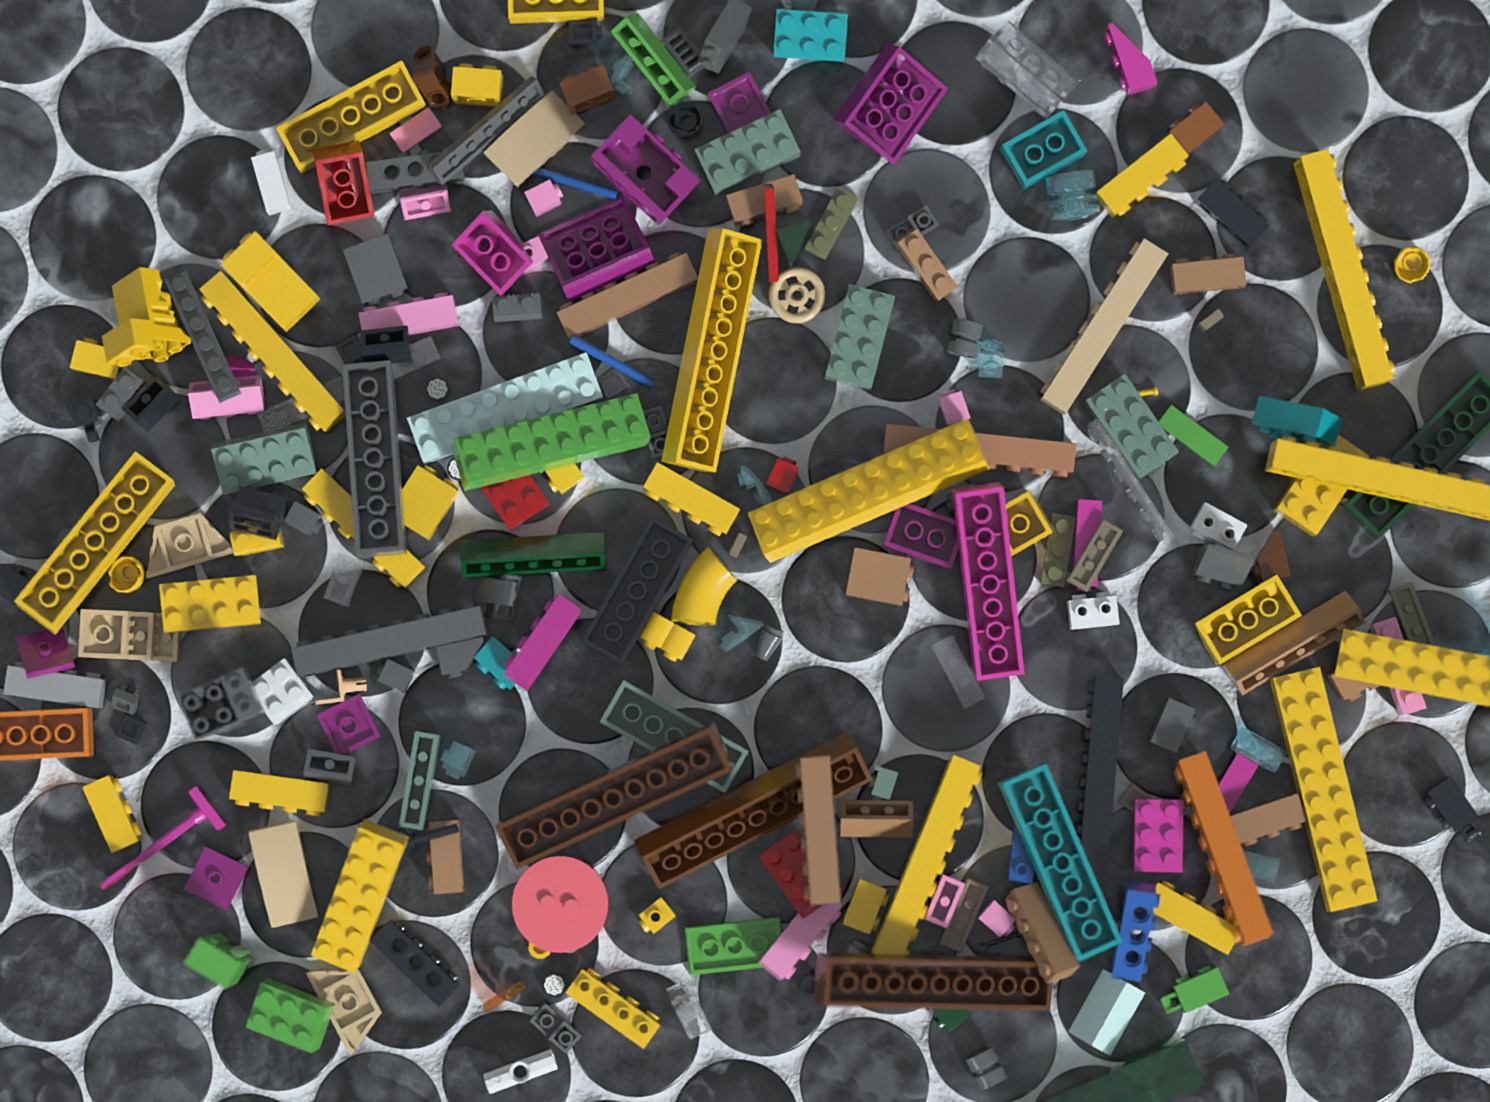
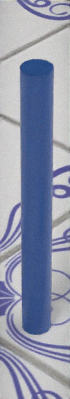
(575, 182)
(611, 361)

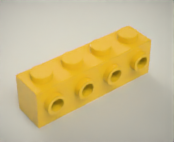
(614, 1008)

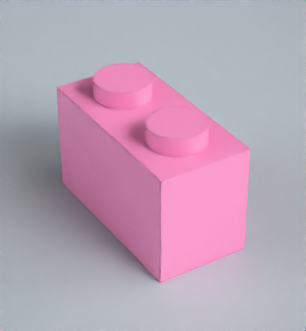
(944, 900)

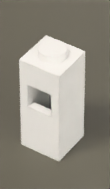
(271, 182)

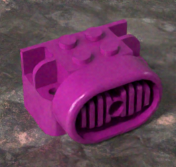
(635, 148)

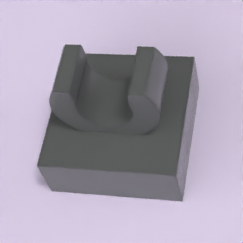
(125, 701)

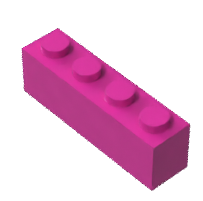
(543, 641)

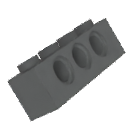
(379, 182)

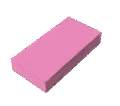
(416, 130)

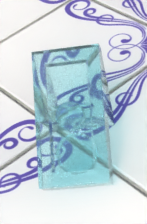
(745, 627)

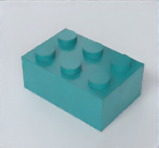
(810, 34)
(1043, 149)
(1296, 421)

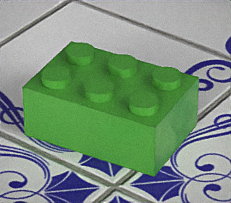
(290, 1015)

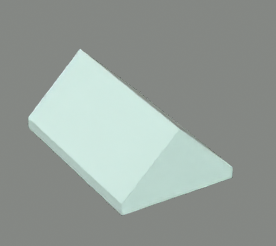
(1106, 1012)

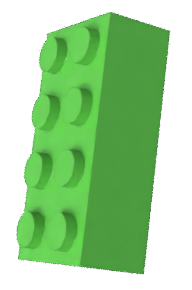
(219, 959)

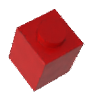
(783, 475)

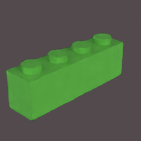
(653, 58)

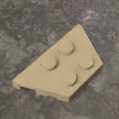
(185, 545)
(354, 1003)

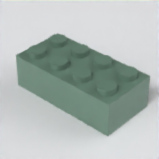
(747, 152)
(859, 337)
(1131, 426)
(264, 458)

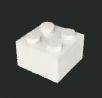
(282, 691)

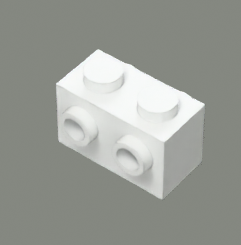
(1218, 524)
(1092, 610)

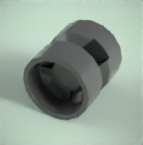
(964, 338)
(985, 1066)

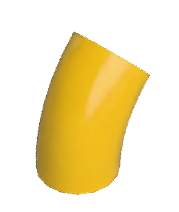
(702, 591)

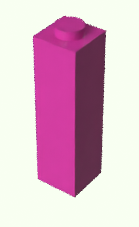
(1088, 517)

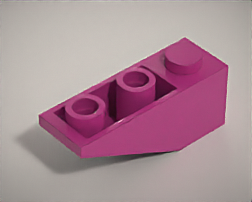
(1134, 66)

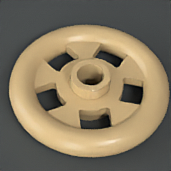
(817, 294)

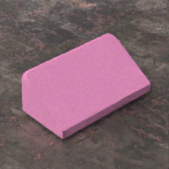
(425, 201)

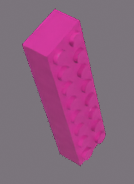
(988, 581)

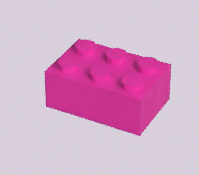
(1157, 835)

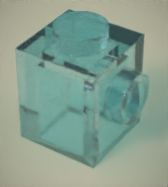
(457, 759)

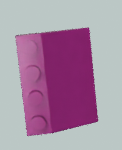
(890, 103)
(596, 248)

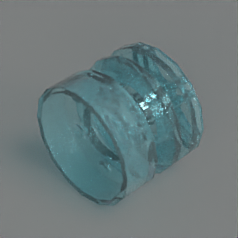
(1072, 195)

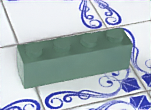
(419, 780)

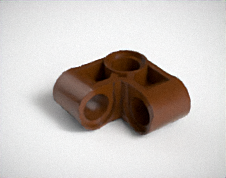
(429, 77)

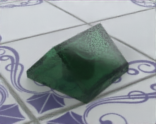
(792, 239)

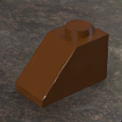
(1271, 559)

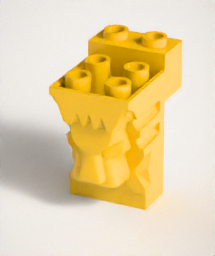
(269, 280)
(145, 321)

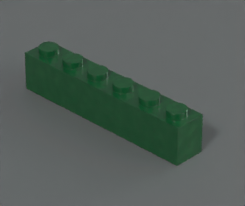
(533, 554)

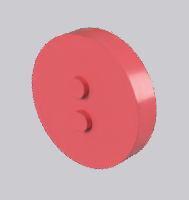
(560, 904)

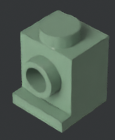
(882, 783)

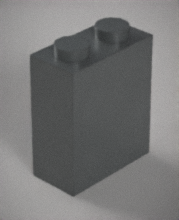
(724, 35)
(376, 270)

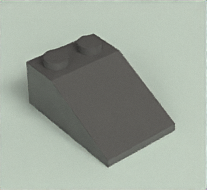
(1222, 566)

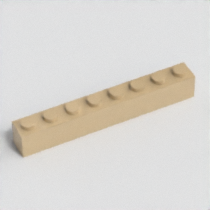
(1103, 327)

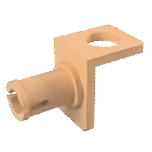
(344, 686)

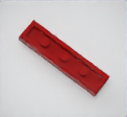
(771, 232)

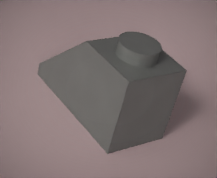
(458, 656)

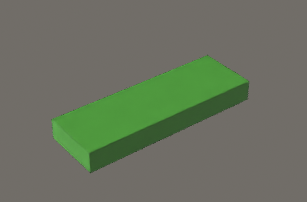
(1192, 435)

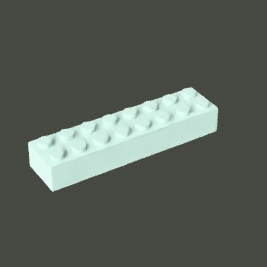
(527, 397)

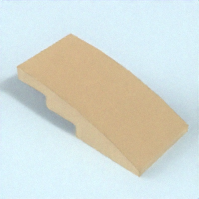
(534, 138)
(126, 636)
(283, 873)

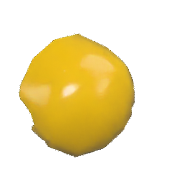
(1411, 264)
(126, 574)

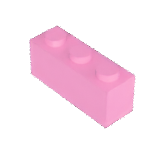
(206, 405)

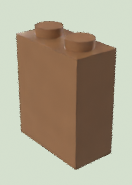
(879, 577)

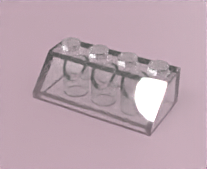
(1027, 69)

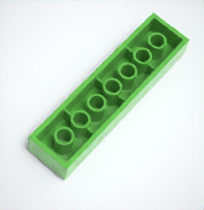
(550, 442)

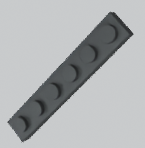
(486, 130)
(202, 337)

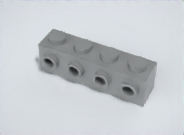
(56, 687)

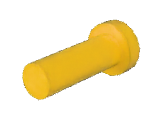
(1154, 390)

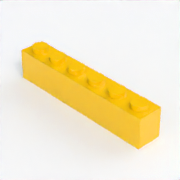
(338, 507)

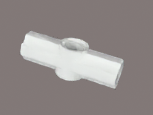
(505, 1076)

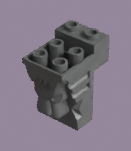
(221, 704)

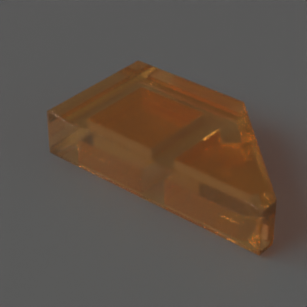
(503, 996)

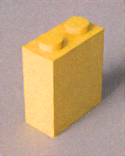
(427, 500)

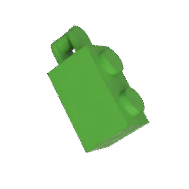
(1196, 990)

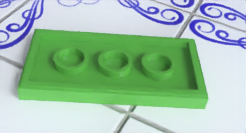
(730, 945)

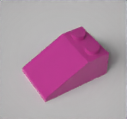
(493, 251)

